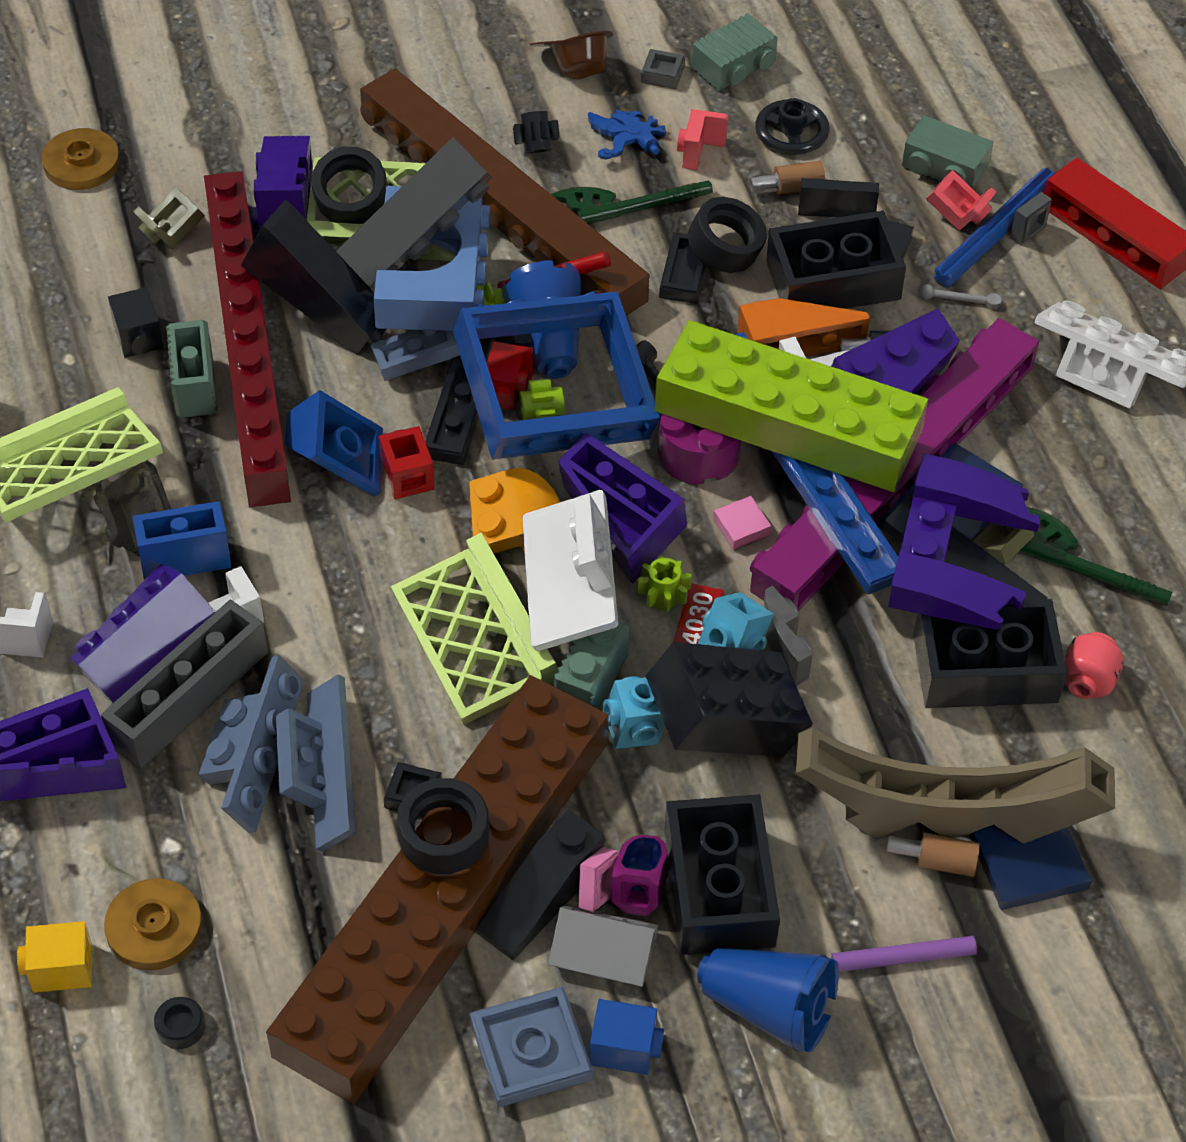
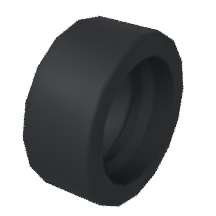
(338, 161)
(736, 216)
(436, 794)

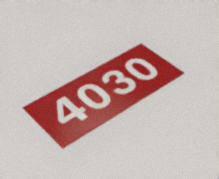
(699, 602)

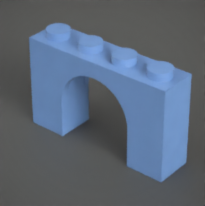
(436, 296)

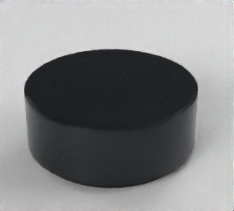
(179, 1022)

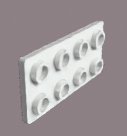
(1109, 358)
(569, 571)

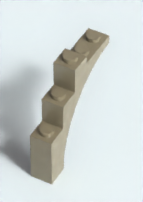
(957, 801)

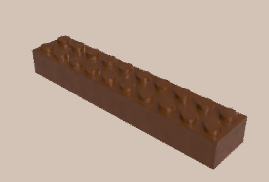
(418, 921)

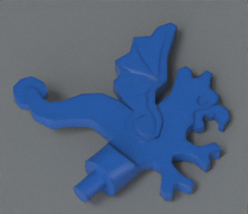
(627, 129)

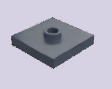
(531, 1046)

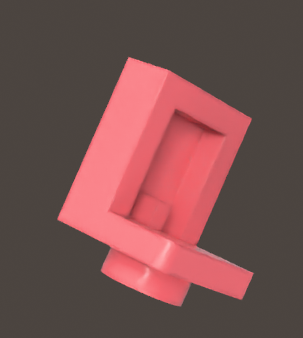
(702, 128)
(959, 201)

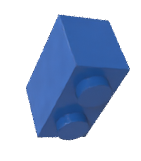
(183, 539)

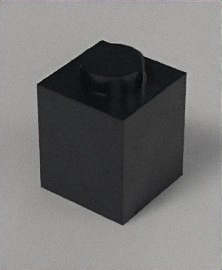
(135, 322)

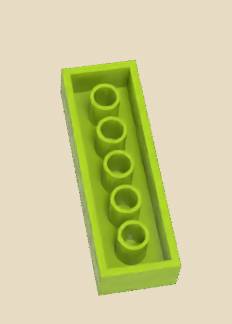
(790, 405)

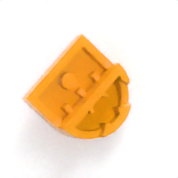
(501, 502)

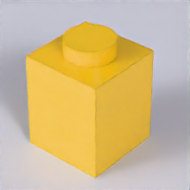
(56, 957)

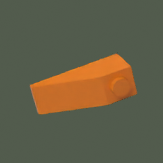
(814, 325)

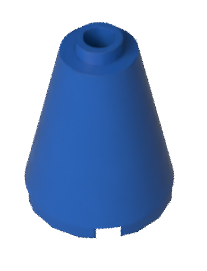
(553, 351)
(773, 991)

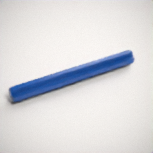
(989, 232)

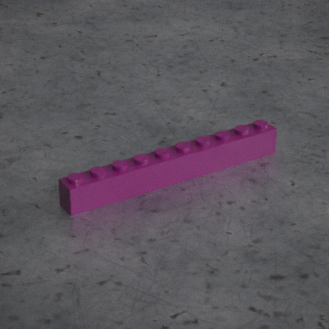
(956, 405)

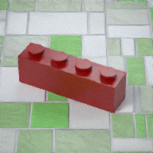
(1117, 222)

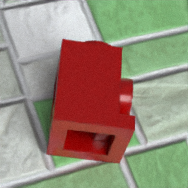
(510, 371)
(407, 462)

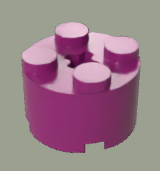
(695, 452)

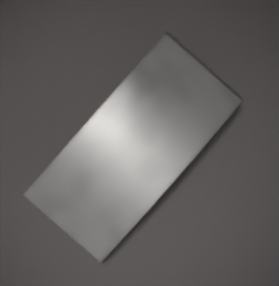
(783, 635)

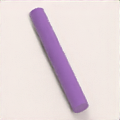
(905, 953)

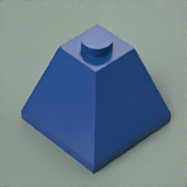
(336, 440)

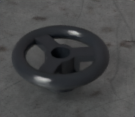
(792, 119)

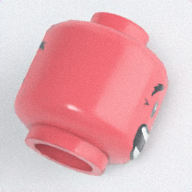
(1093, 664)

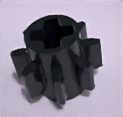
(536, 132)

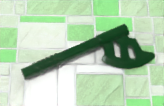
(610, 209)
(1057, 556)

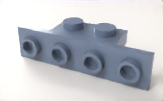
(246, 743)
(317, 761)

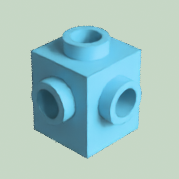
(736, 623)
(633, 714)

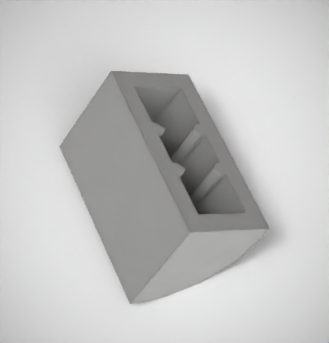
(603, 945)

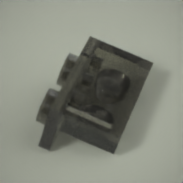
(130, 495)

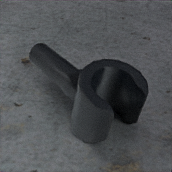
(647, 355)

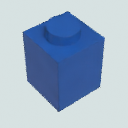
(625, 1037)

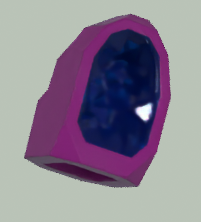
(640, 875)

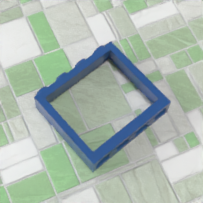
(561, 432)

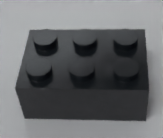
(837, 261)
(991, 666)
(728, 700)
(721, 874)

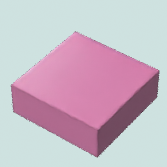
(742, 522)
(596, 879)

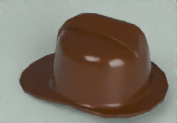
(580, 55)

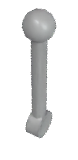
(992, 300)

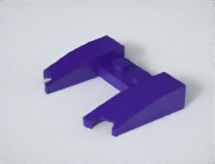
(921, 576)

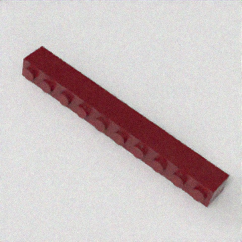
(246, 343)

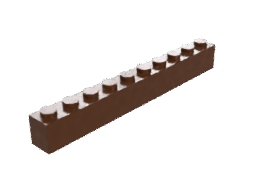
(517, 203)

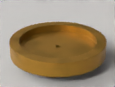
(80, 158)
(155, 944)

